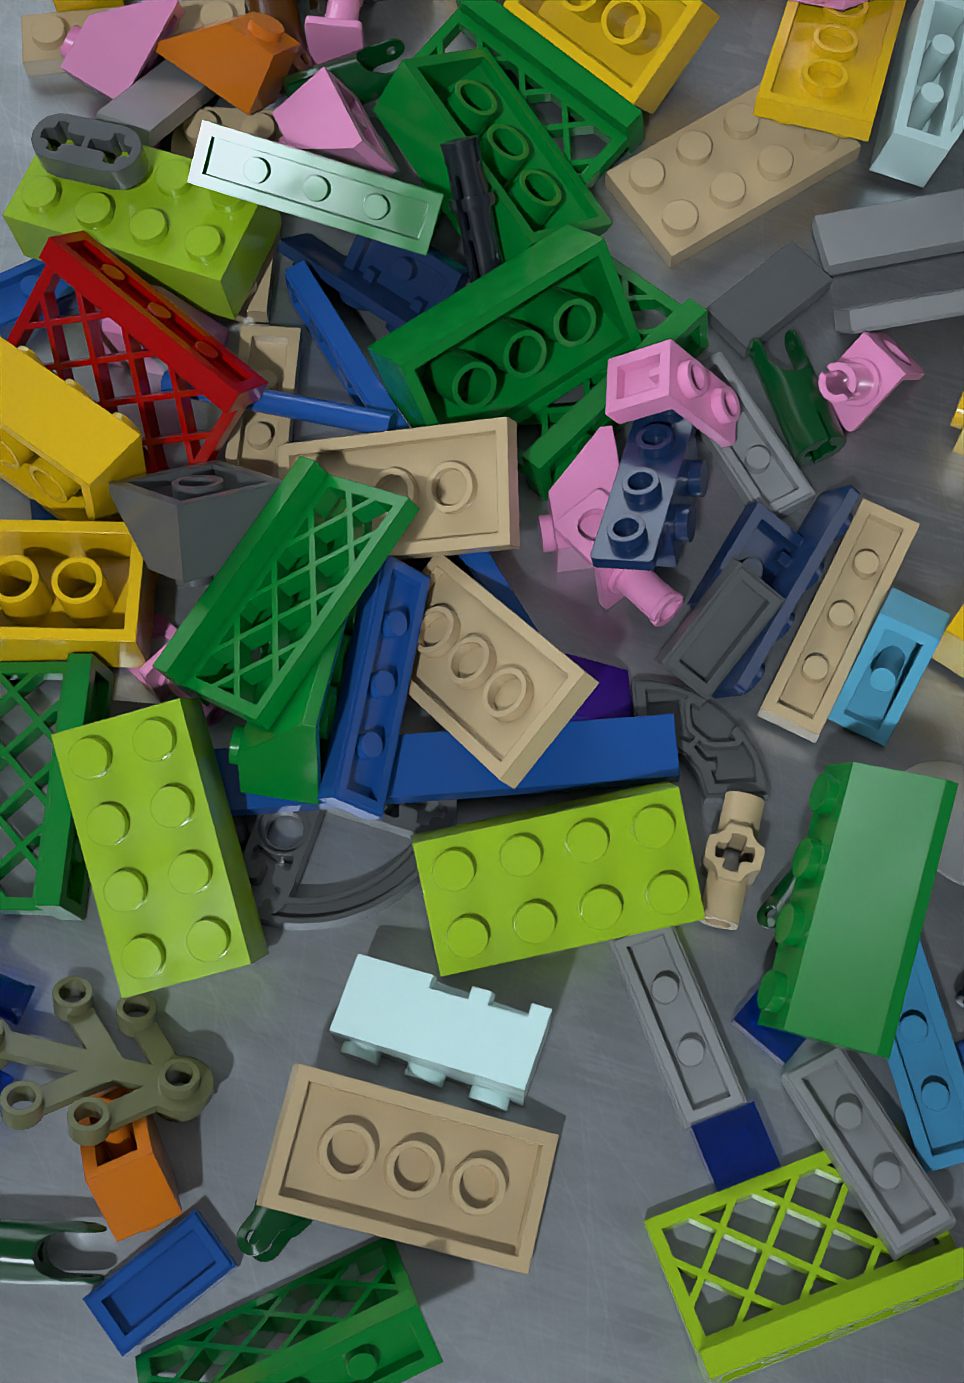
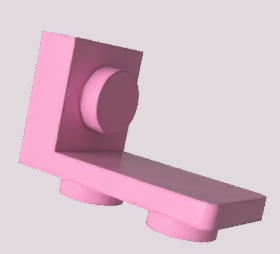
(667, 379)

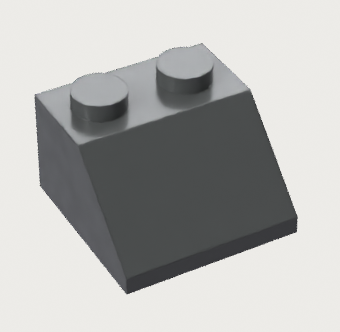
(191, 516)

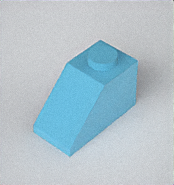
(889, 666)

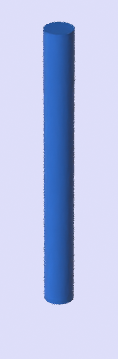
(312, 410)

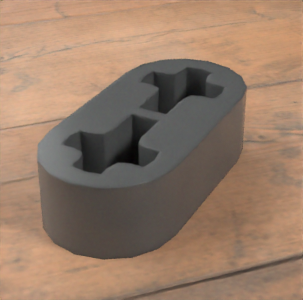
(87, 158)

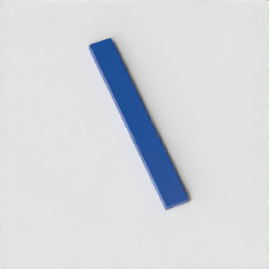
(368, 392)
(441, 768)

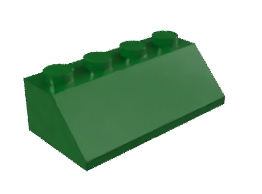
(471, 95)
(511, 336)
(292, 754)
(856, 906)

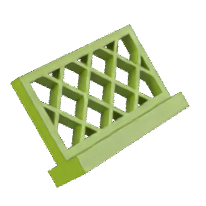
(814, 1317)

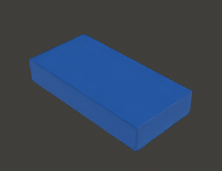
(160, 1283)

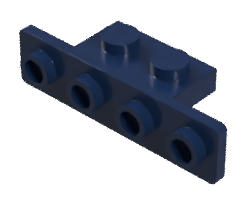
(380, 276)
(652, 496)
(784, 561)

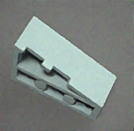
(924, 94)
(440, 1032)

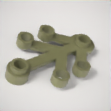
(101, 1067)

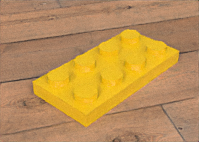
(830, 66)

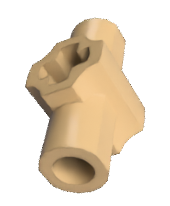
(736, 831)

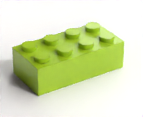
(163, 228)
(160, 846)
(557, 877)

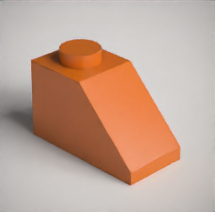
(235, 58)
(130, 1174)

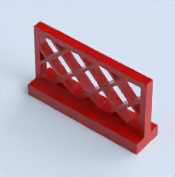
(145, 320)

